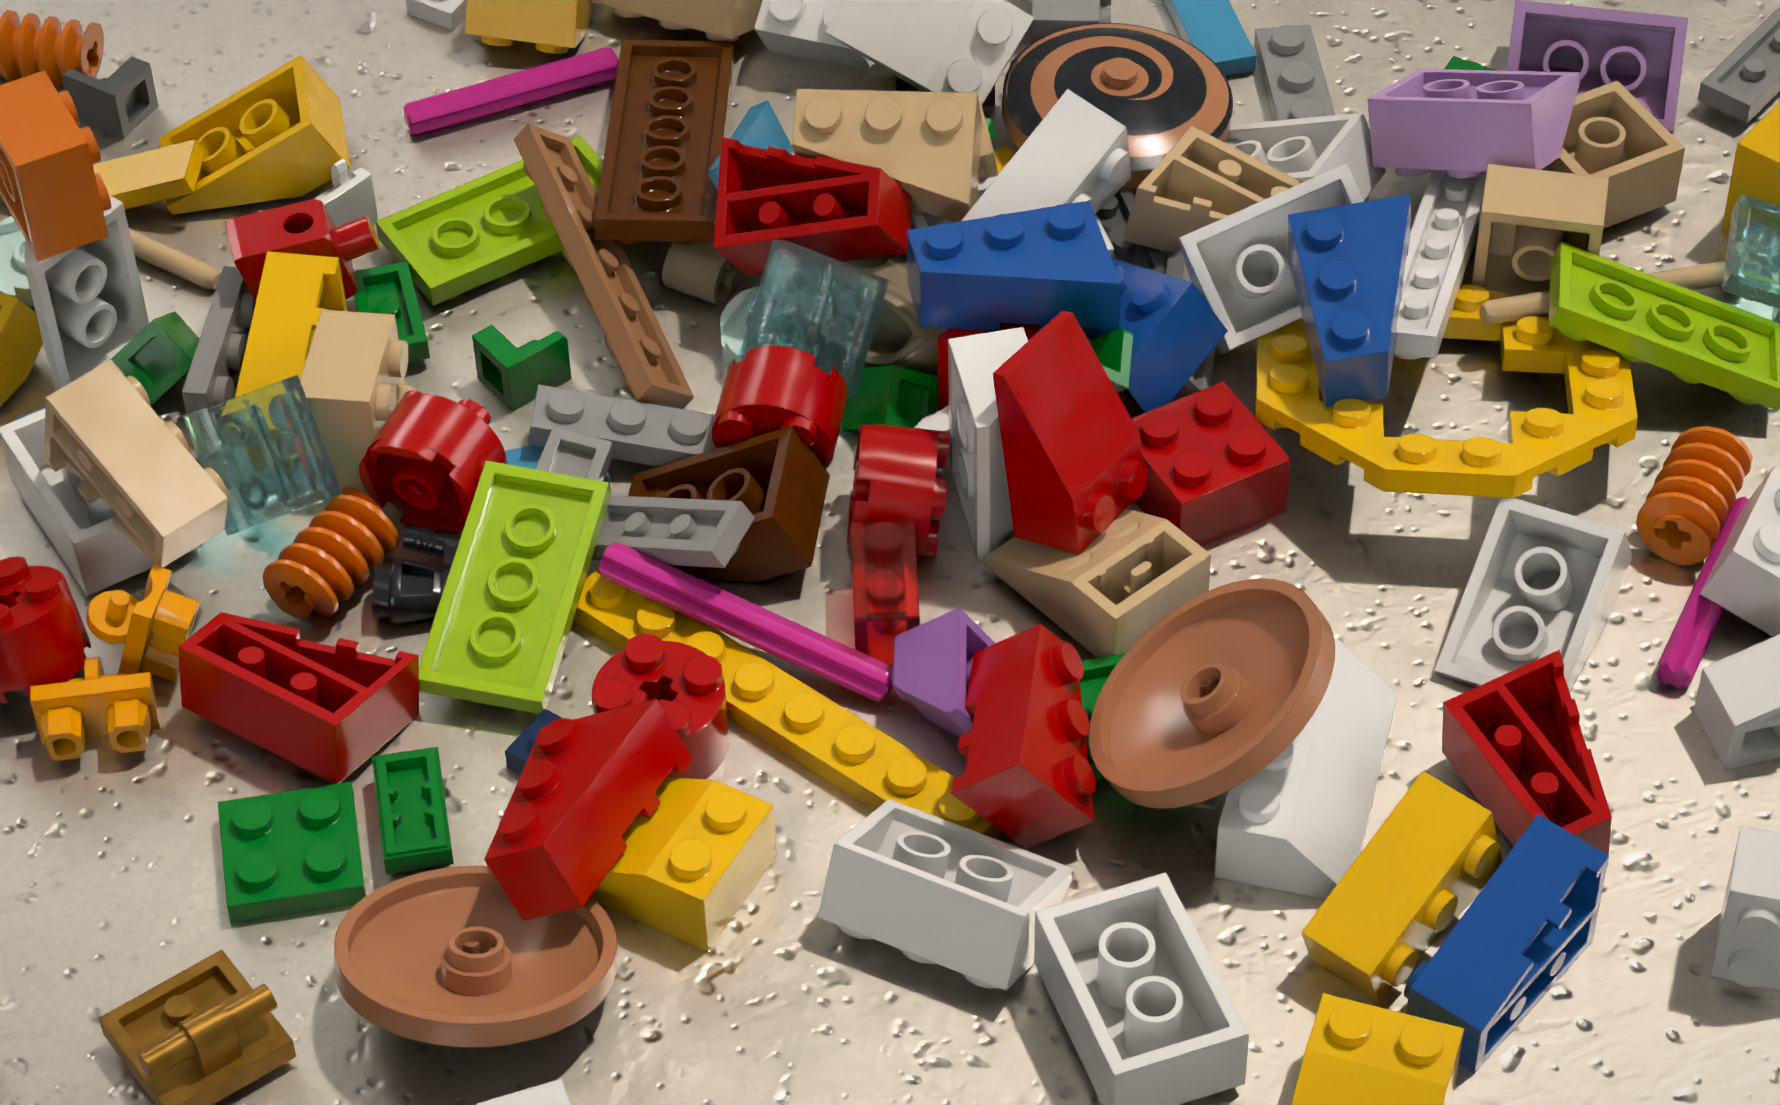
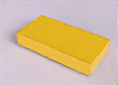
(153, 174)

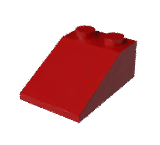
(1065, 440)

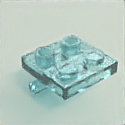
(817, 308)
(264, 453)

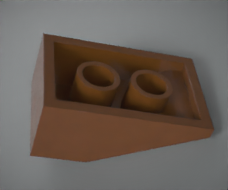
(776, 482)

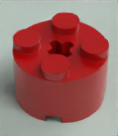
(780, 390)
(431, 459)
(899, 480)
(38, 627)
(686, 686)

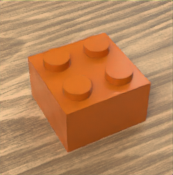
(49, 168)

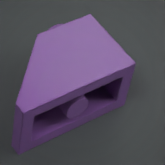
(936, 666)

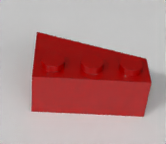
(295, 695)
(1027, 739)
(577, 802)

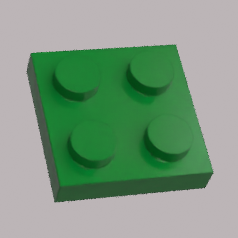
(291, 852)

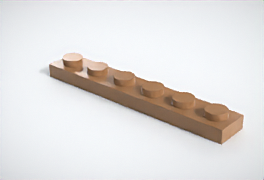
(603, 270)

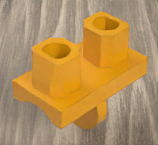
(147, 627)
(95, 707)

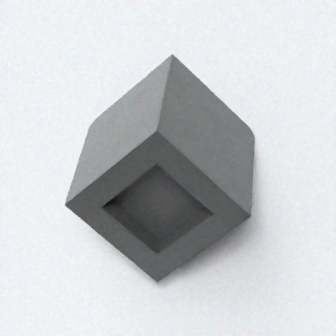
(114, 102)

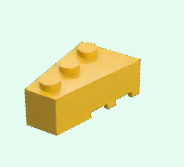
(287, 315)
(1405, 887)

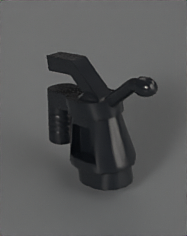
(409, 588)

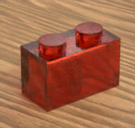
(883, 585)

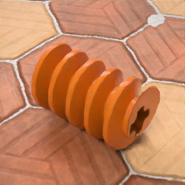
(32, 49)
(1693, 494)
(331, 556)

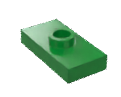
(412, 810)

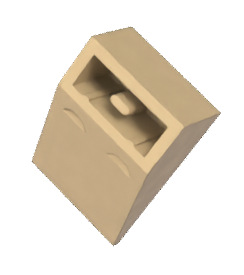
(1114, 586)

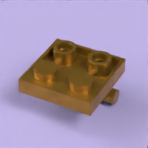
(199, 1034)

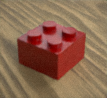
(1211, 465)

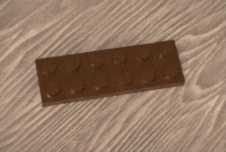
(663, 141)

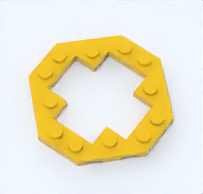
(1538, 440)

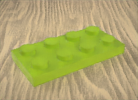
(477, 230)
(1665, 325)
(514, 587)

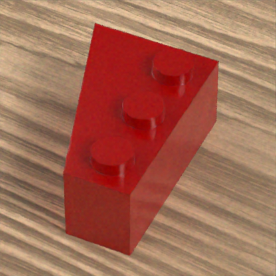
(814, 203)
(1526, 753)

